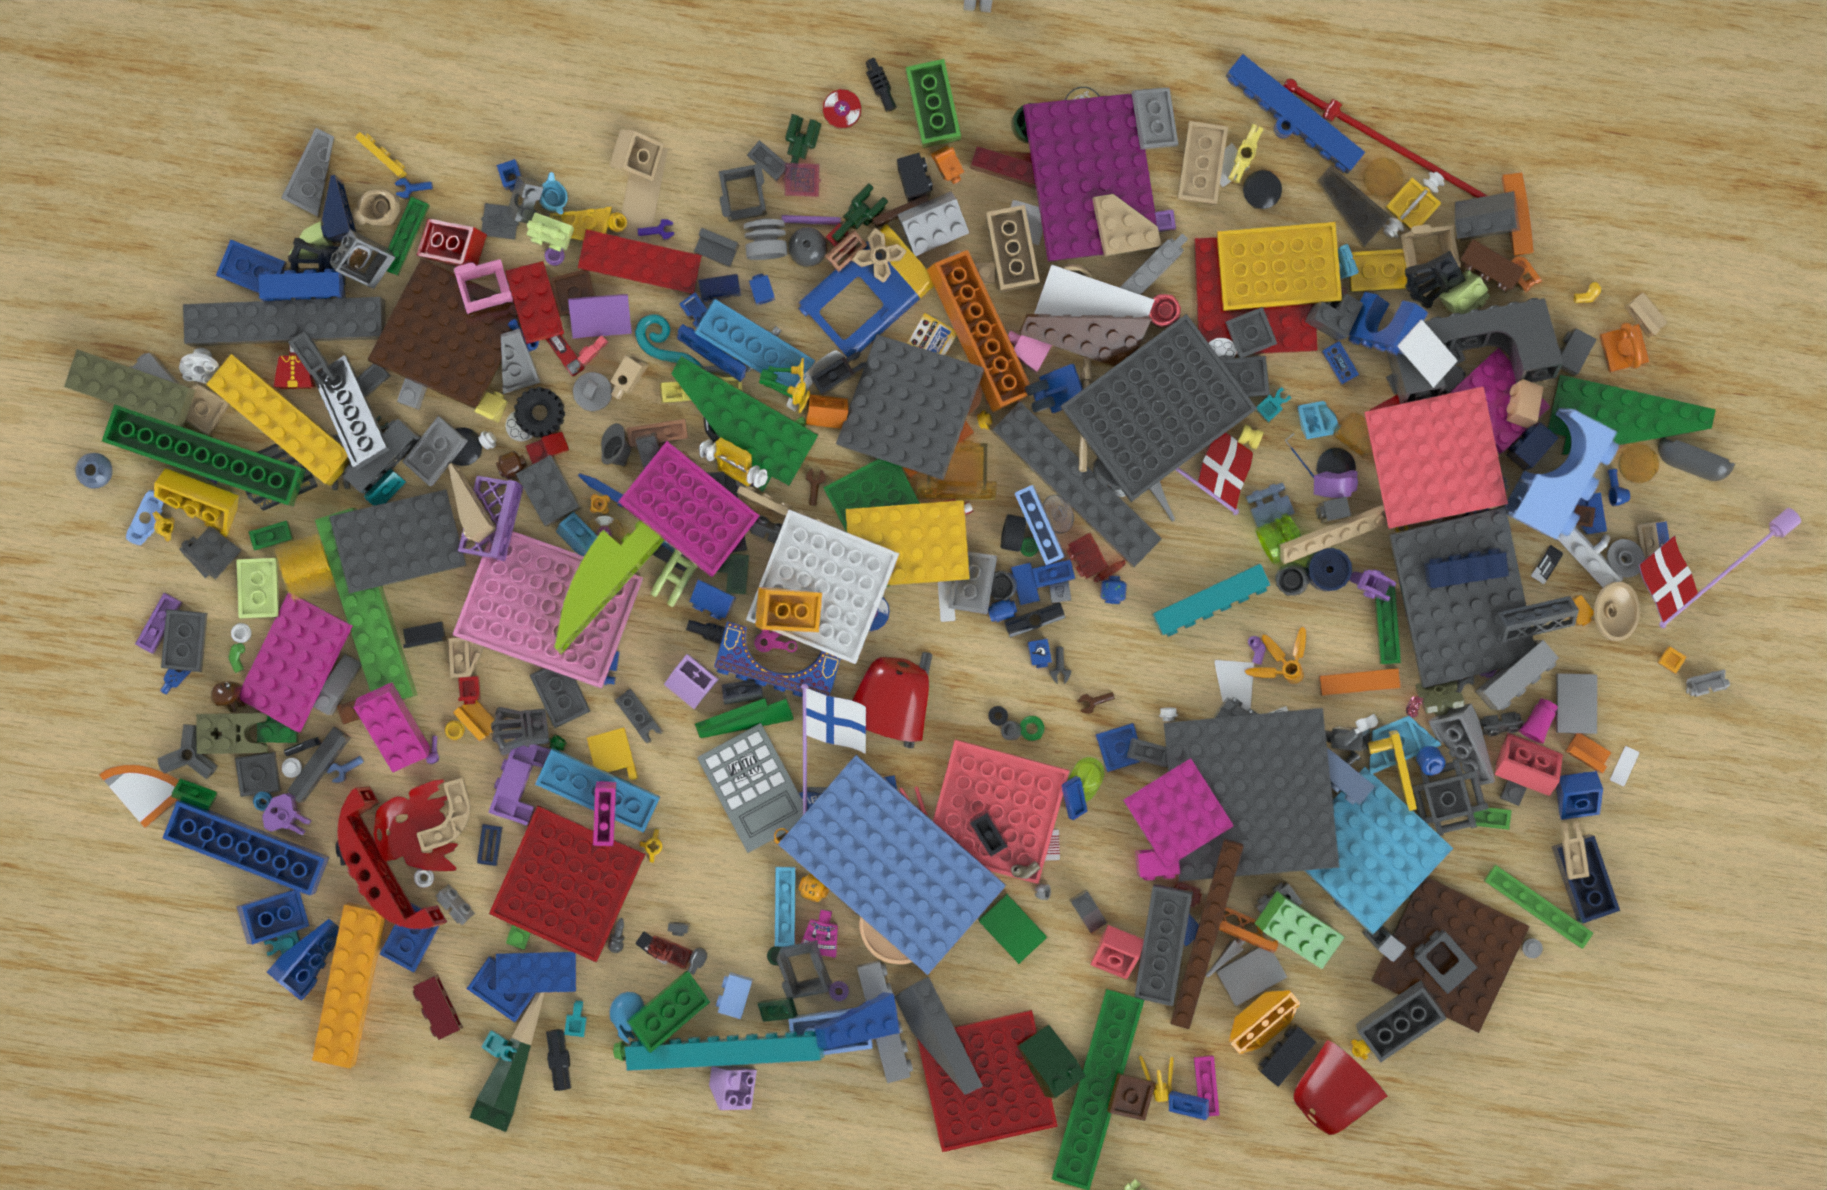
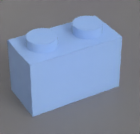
(734, 995)

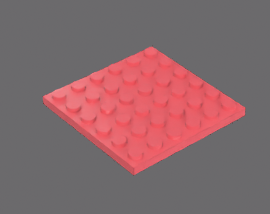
(1436, 457)
(1016, 792)

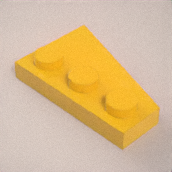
(587, 219)

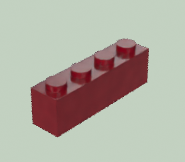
(1005, 165)

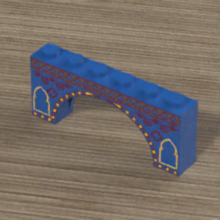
(735, 658)

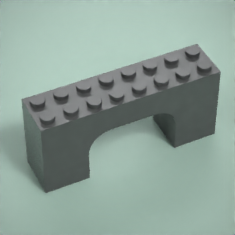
(1518, 329)

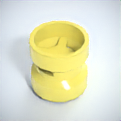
(1250, 436)

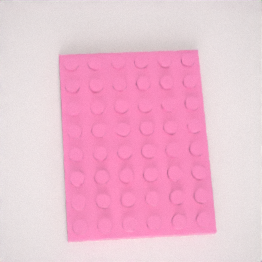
(519, 608)

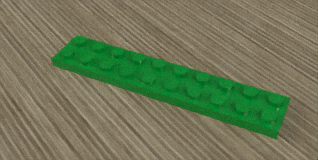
(1089, 1114)

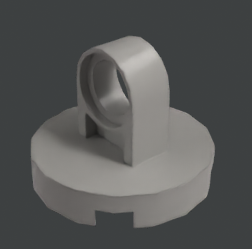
(592, 391)

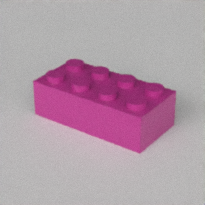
(392, 727)

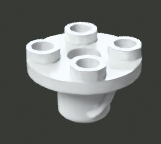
(198, 366)

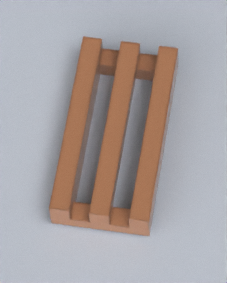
(852, 234)

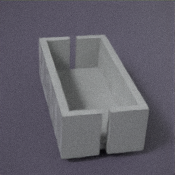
(1512, 680)

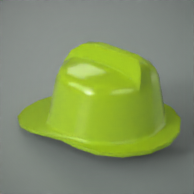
(1091, 775)

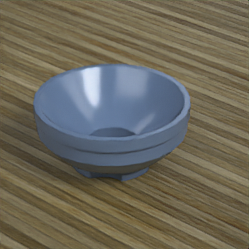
(103, 470)

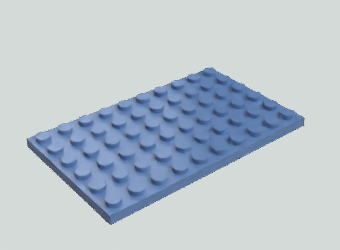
(892, 864)

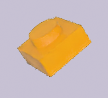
(1672, 659)

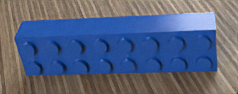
(246, 847)

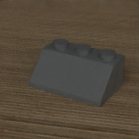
(1486, 216)

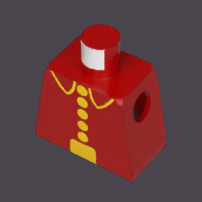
(292, 373)

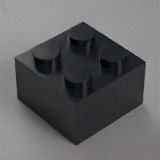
(913, 176)

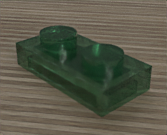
(777, 1009)

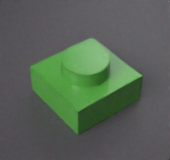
(518, 937)

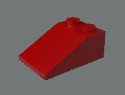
(451, 243)

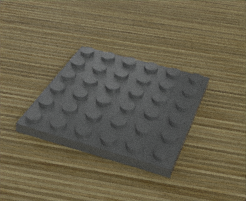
(910, 406)

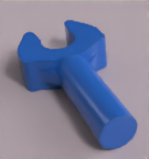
(412, 187)

